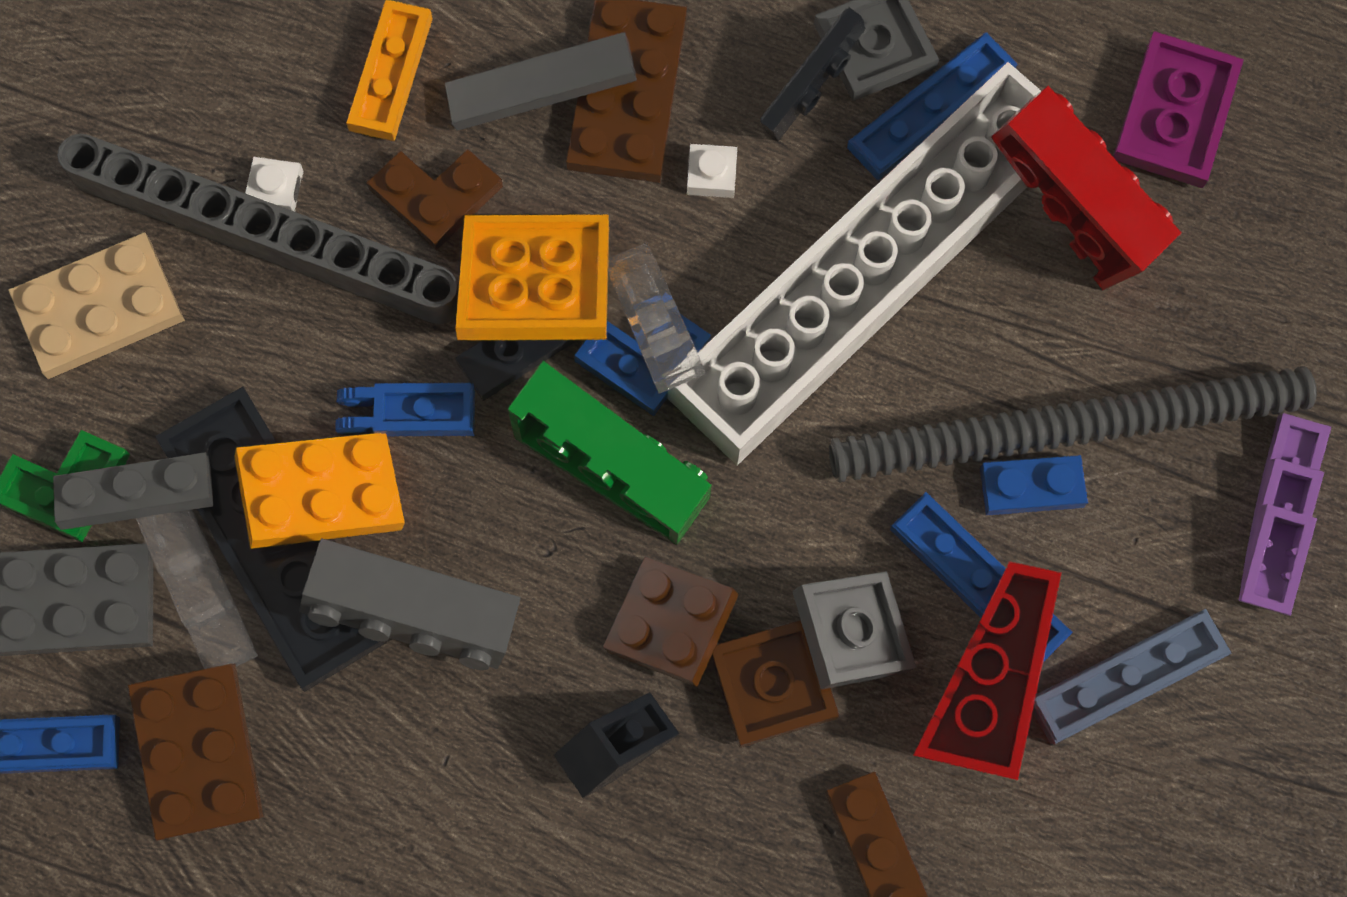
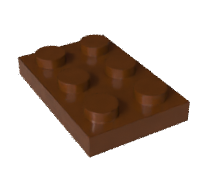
(195, 751)

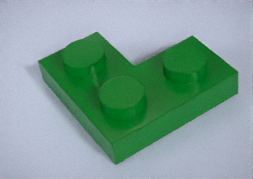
(30, 488)

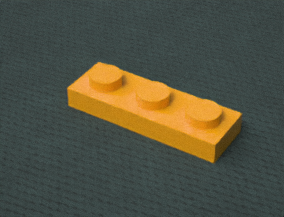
(389, 70)

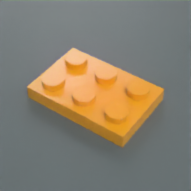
(318, 489)

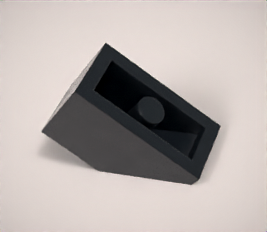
(615, 744)

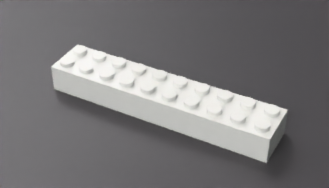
(857, 274)

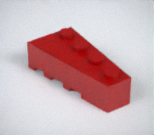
(1085, 188)
(994, 688)

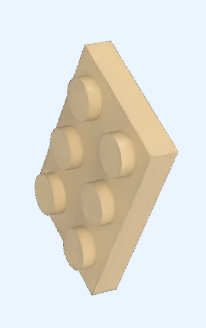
(96, 305)

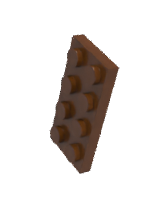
(627, 126)

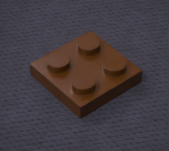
(671, 621)
(771, 684)

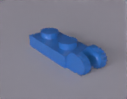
(410, 409)

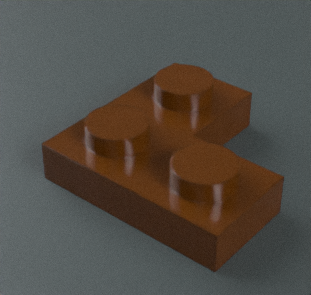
(435, 206)

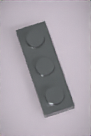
(132, 491)

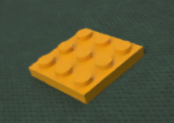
(533, 277)

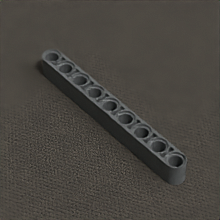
(245, 212)

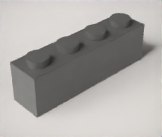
(409, 605)

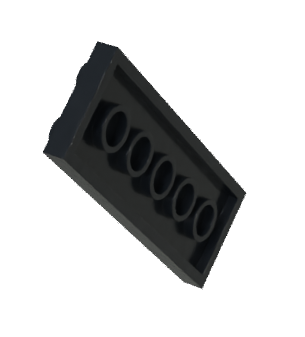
(271, 574)

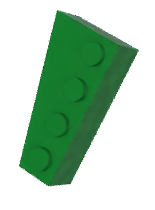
(608, 453)

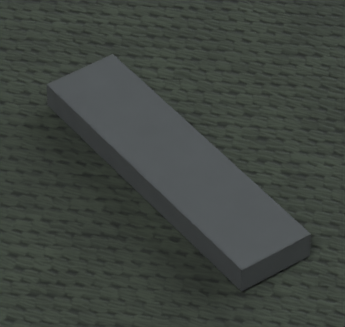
(540, 81)

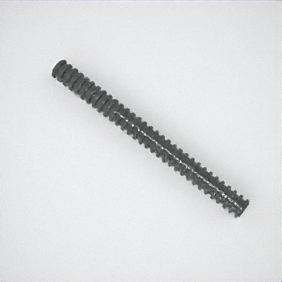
(1074, 423)

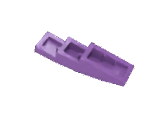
(1284, 514)

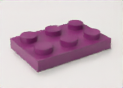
(1178, 109)

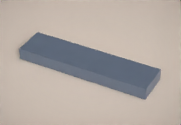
(1129, 676)

